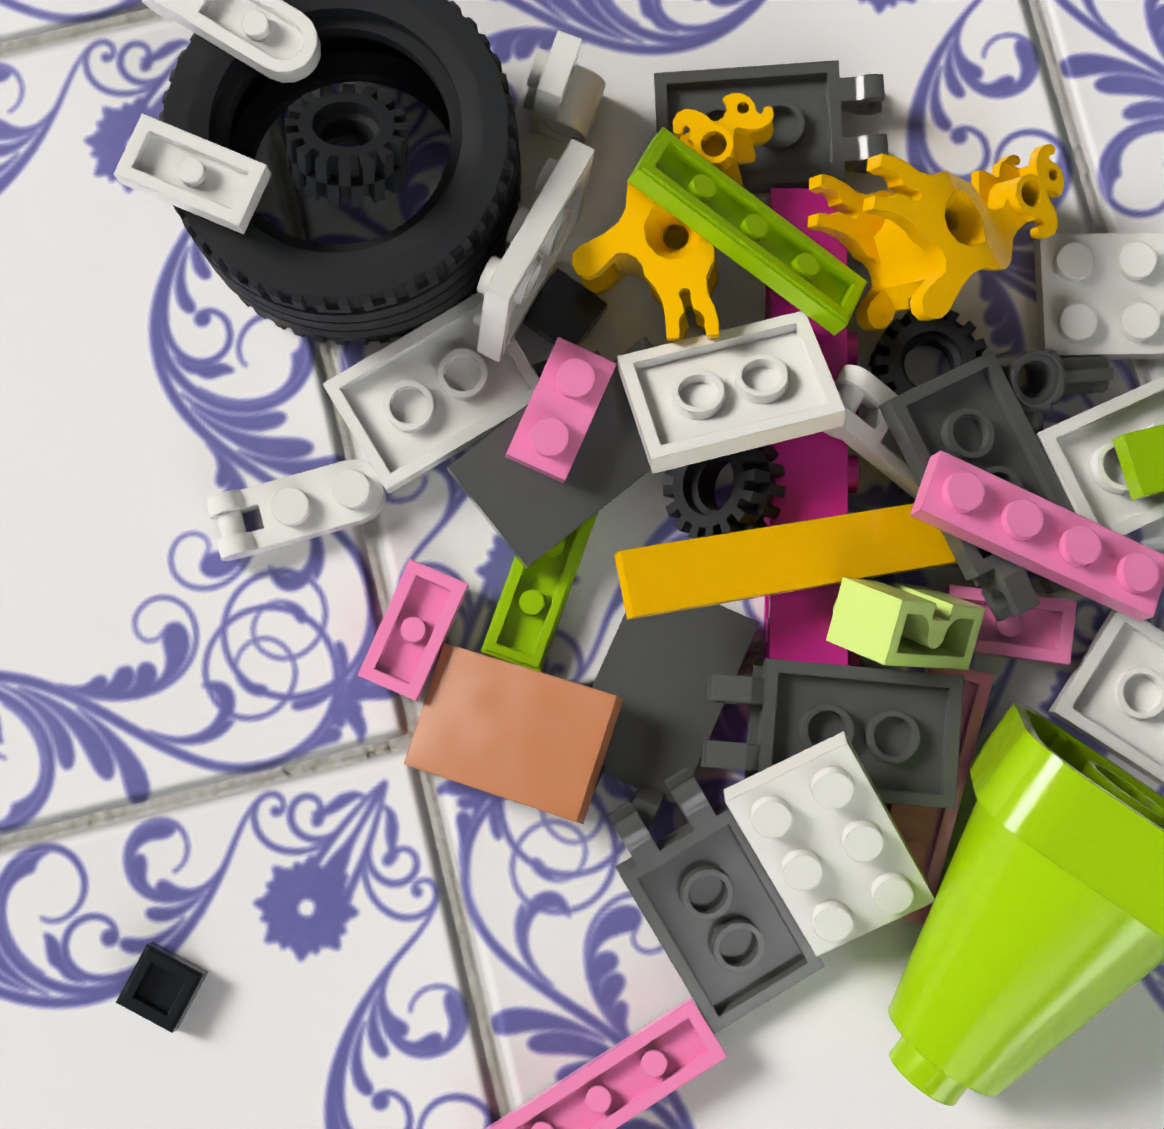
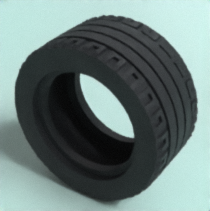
(432, 258)

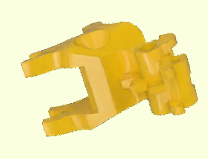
(935, 228)
(658, 245)

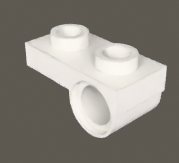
(562, 92)

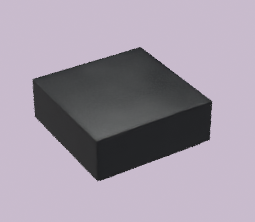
(564, 310)
(162, 987)

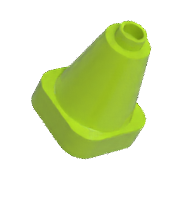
(1037, 915)

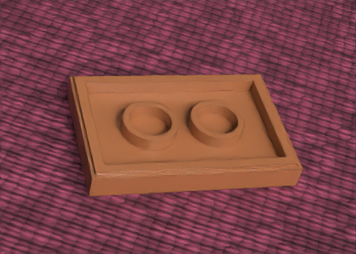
(514, 732)

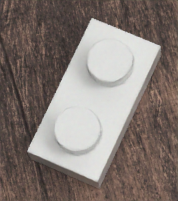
(192, 173)

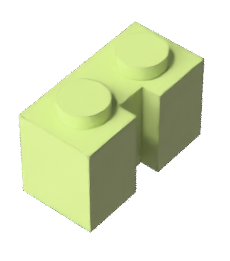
(905, 624)

